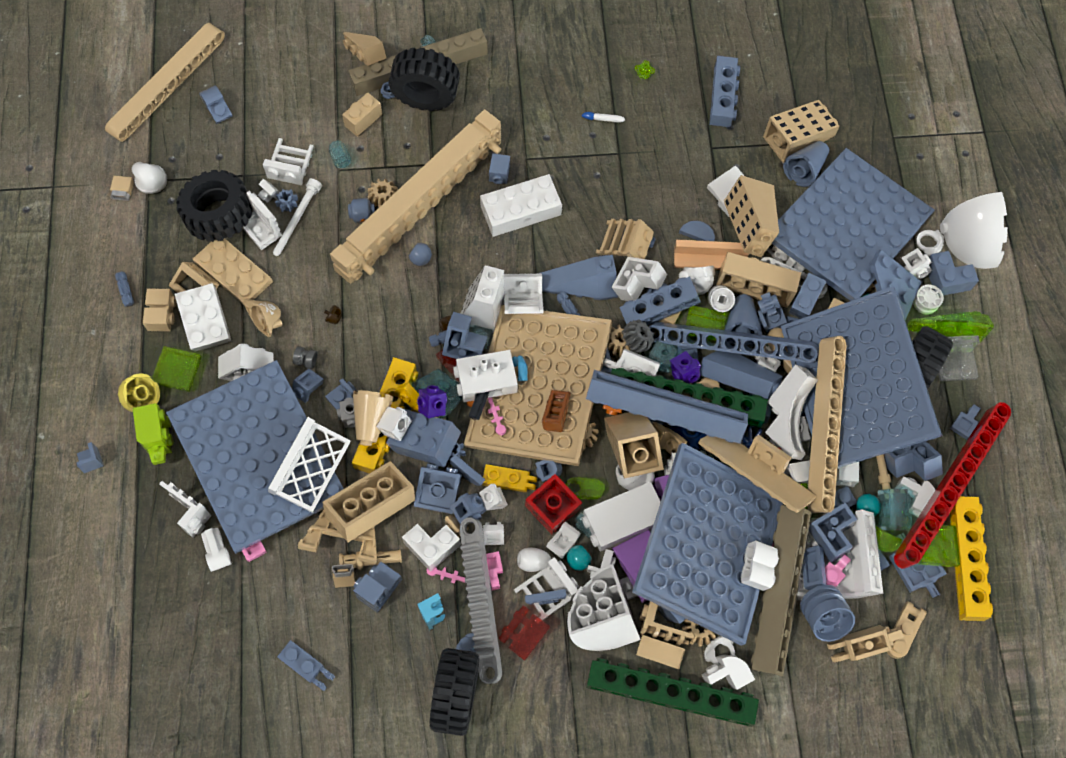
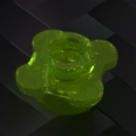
(644, 74)

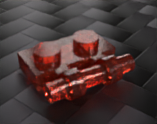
(528, 637)

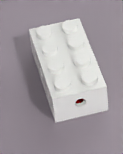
(521, 205)

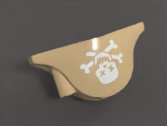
(264, 315)

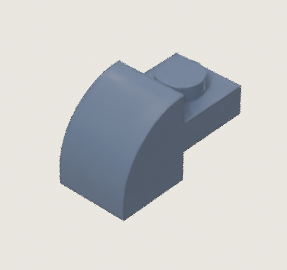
(215, 104)

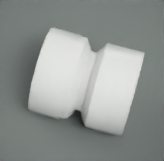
(721, 298)

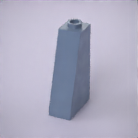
(740, 373)

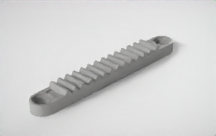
(480, 600)

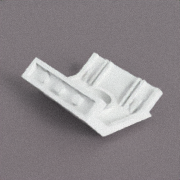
(863, 570)

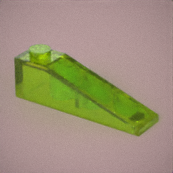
(955, 324)

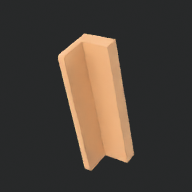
(704, 253)

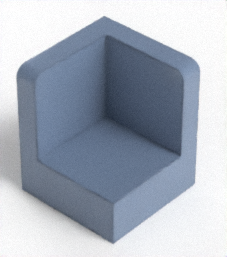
(89, 459)

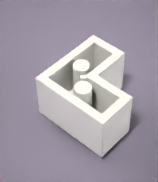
(636, 275)
(242, 361)
(431, 550)

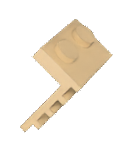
(634, 240)
(649, 626)

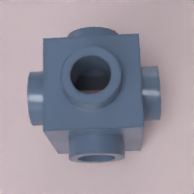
(468, 507)

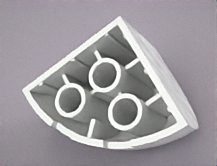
(977, 230)
(601, 614)

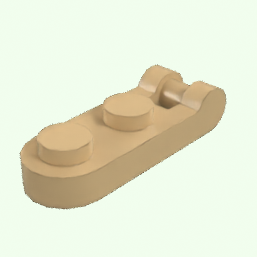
(909, 629)

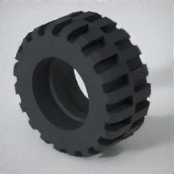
(424, 79)
(208, 189)
(931, 352)
(454, 691)

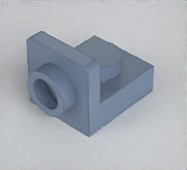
(773, 321)
(306, 384)
(340, 393)

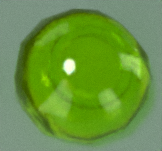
(886, 541)

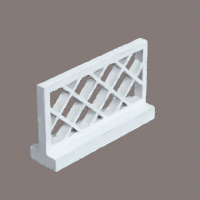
(293, 456)

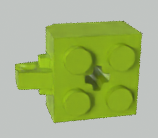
(153, 431)

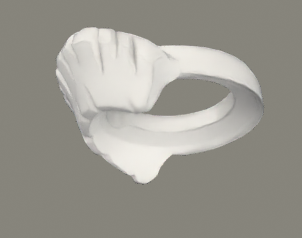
(938, 237)
(709, 652)

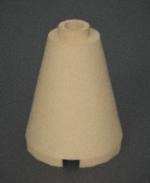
(368, 411)

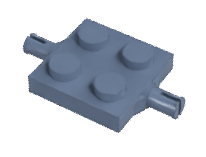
(919, 575)

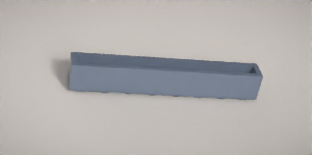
(667, 406)

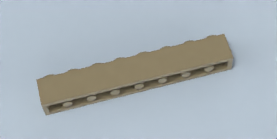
(457, 48)
(781, 598)

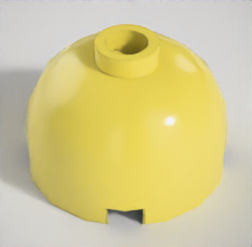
(138, 391)

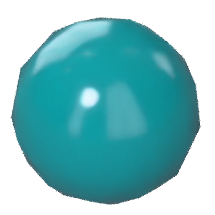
(869, 503)
(578, 558)

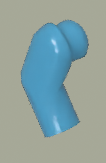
(522, 367)

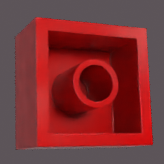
(553, 504)

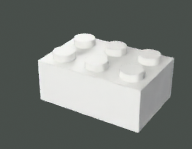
(203, 317)

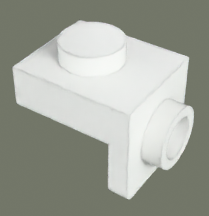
(493, 497)
(563, 540)
(607, 560)

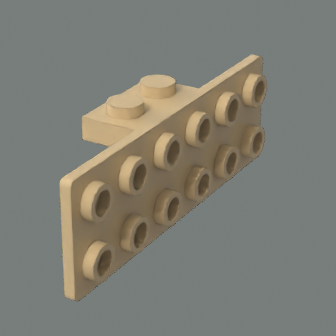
(763, 466)

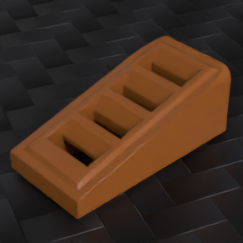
(554, 422)

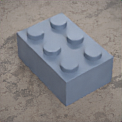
(427, 439)

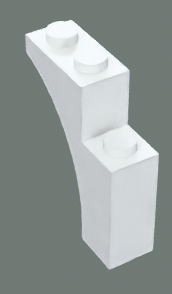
(788, 405)

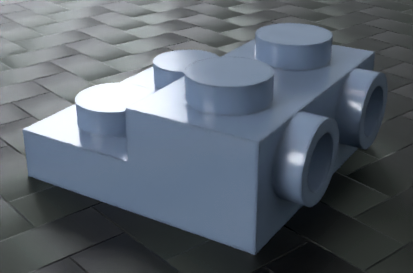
(437, 488)

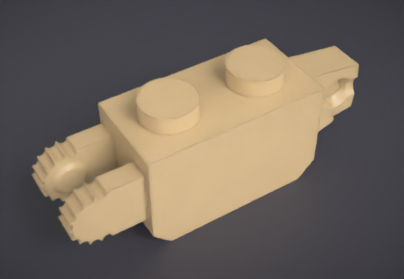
(865, 643)

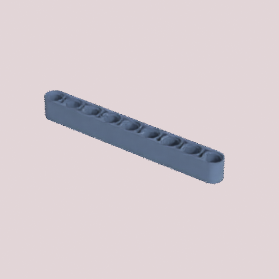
(740, 338)

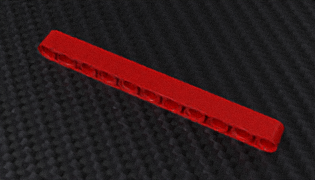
(960, 474)

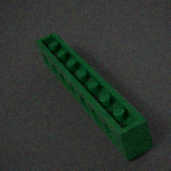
(756, 403)
(747, 704)

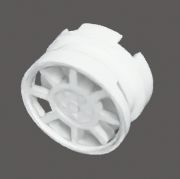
(928, 300)

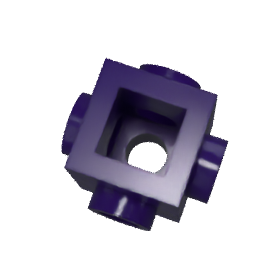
(685, 368)
(432, 401)

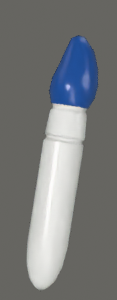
(603, 117)

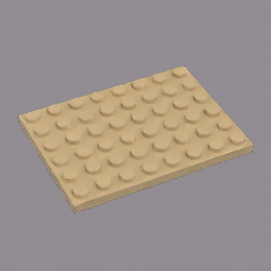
(559, 356)

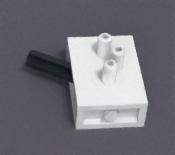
(485, 378)

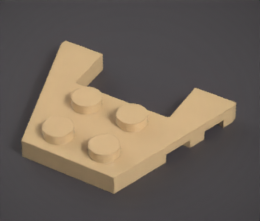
(324, 526)

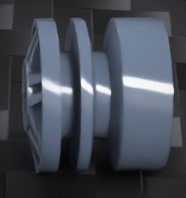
(827, 613)

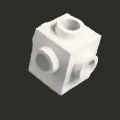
(917, 263)

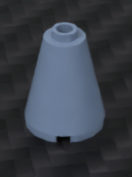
(806, 163)
(743, 319)

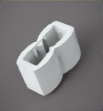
(759, 565)

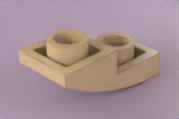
(668, 439)
(660, 652)

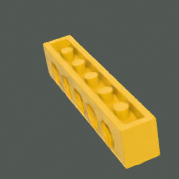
(398, 370)
(968, 608)

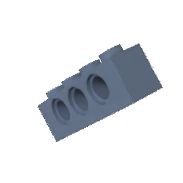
(724, 80)
(669, 307)

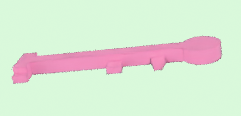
(500, 429)
(443, 573)

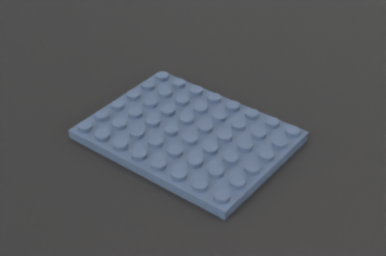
(848, 219)
(883, 383)
(237, 446)
(701, 544)

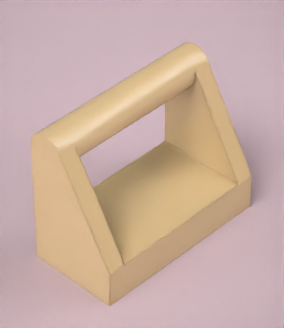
(195, 273)

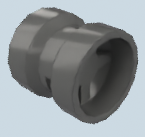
(305, 357)

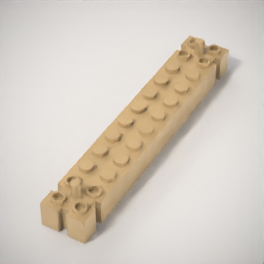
(416, 197)

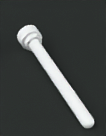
(313, 187)

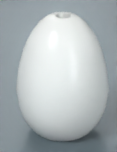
(532, 559)

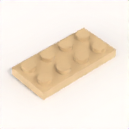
(232, 270)

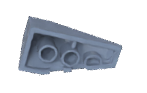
(584, 278)

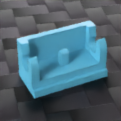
(430, 609)

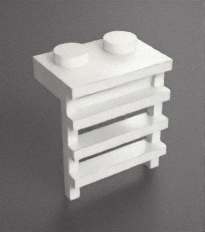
(284, 171)
(262, 225)
(523, 293)
(195, 517)
(557, 579)

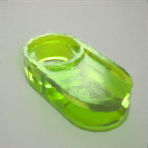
(589, 487)

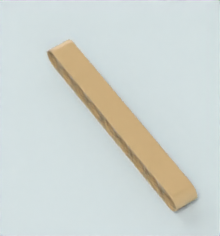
(164, 82)
(827, 423)

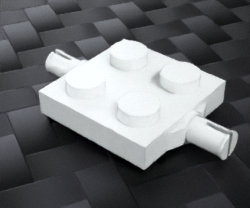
(634, 363)

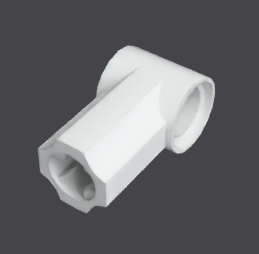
(217, 554)

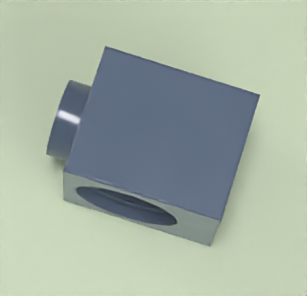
(499, 168)

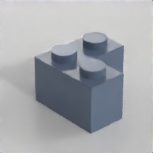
(951, 278)
(459, 341)
(918, 458)
(829, 532)
(377, 587)

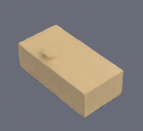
(756, 278)
(369, 501)

